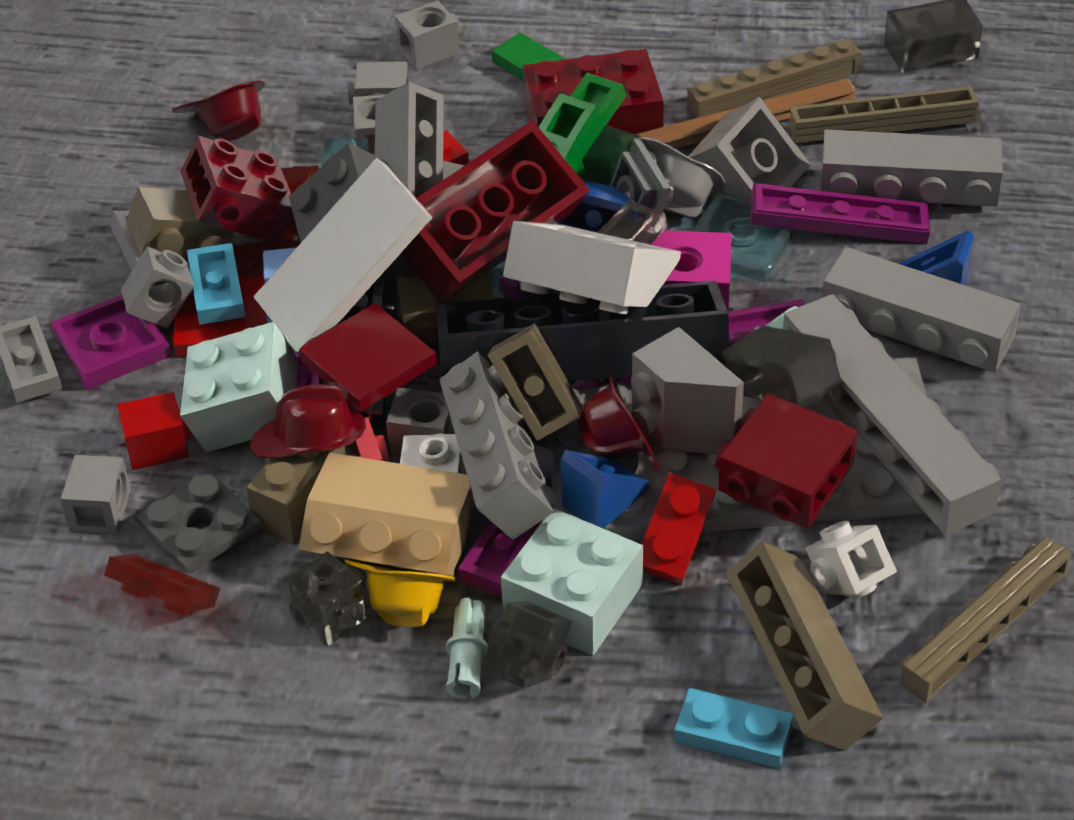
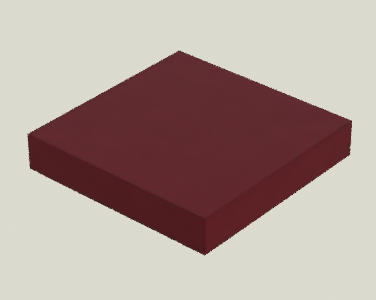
(368, 356)

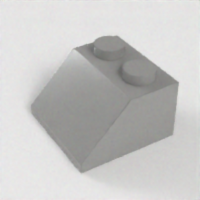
(751, 149)
(684, 395)

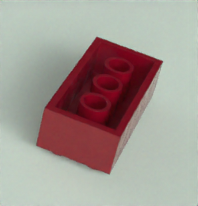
(477, 205)

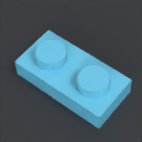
(215, 283)
(733, 728)

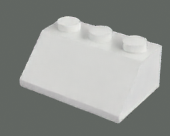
(587, 265)

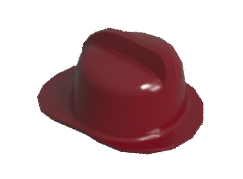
(230, 112)
(308, 421)
(611, 429)

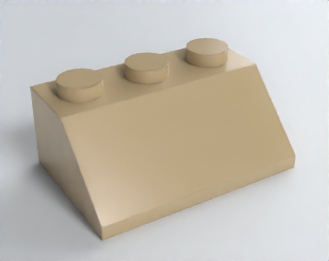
(388, 514)

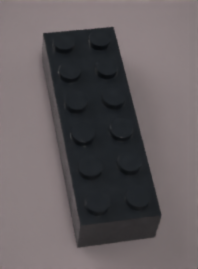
(582, 336)

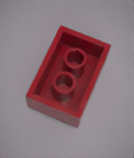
(638, 112)

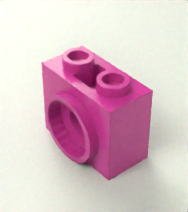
(702, 258)

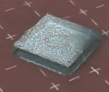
(754, 247)

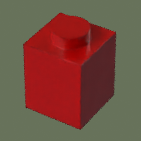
(154, 430)

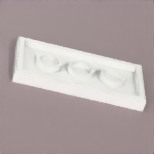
(342, 256)

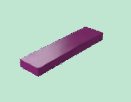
(839, 213)

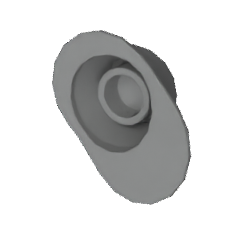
(690, 178)

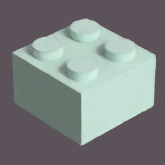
(236, 384)
(576, 574)

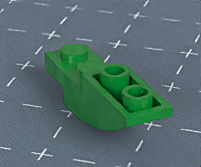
(579, 119)

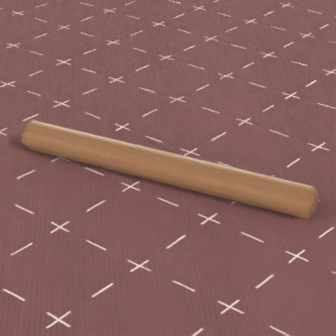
(695, 130)

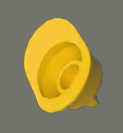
(402, 595)

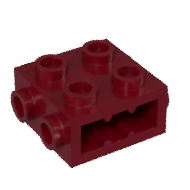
(237, 189)
(786, 460)

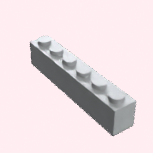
(900, 421)

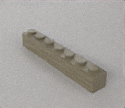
(775, 78)
(885, 113)
(984, 618)

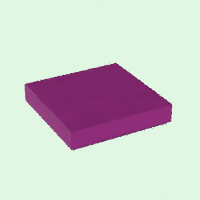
(108, 342)

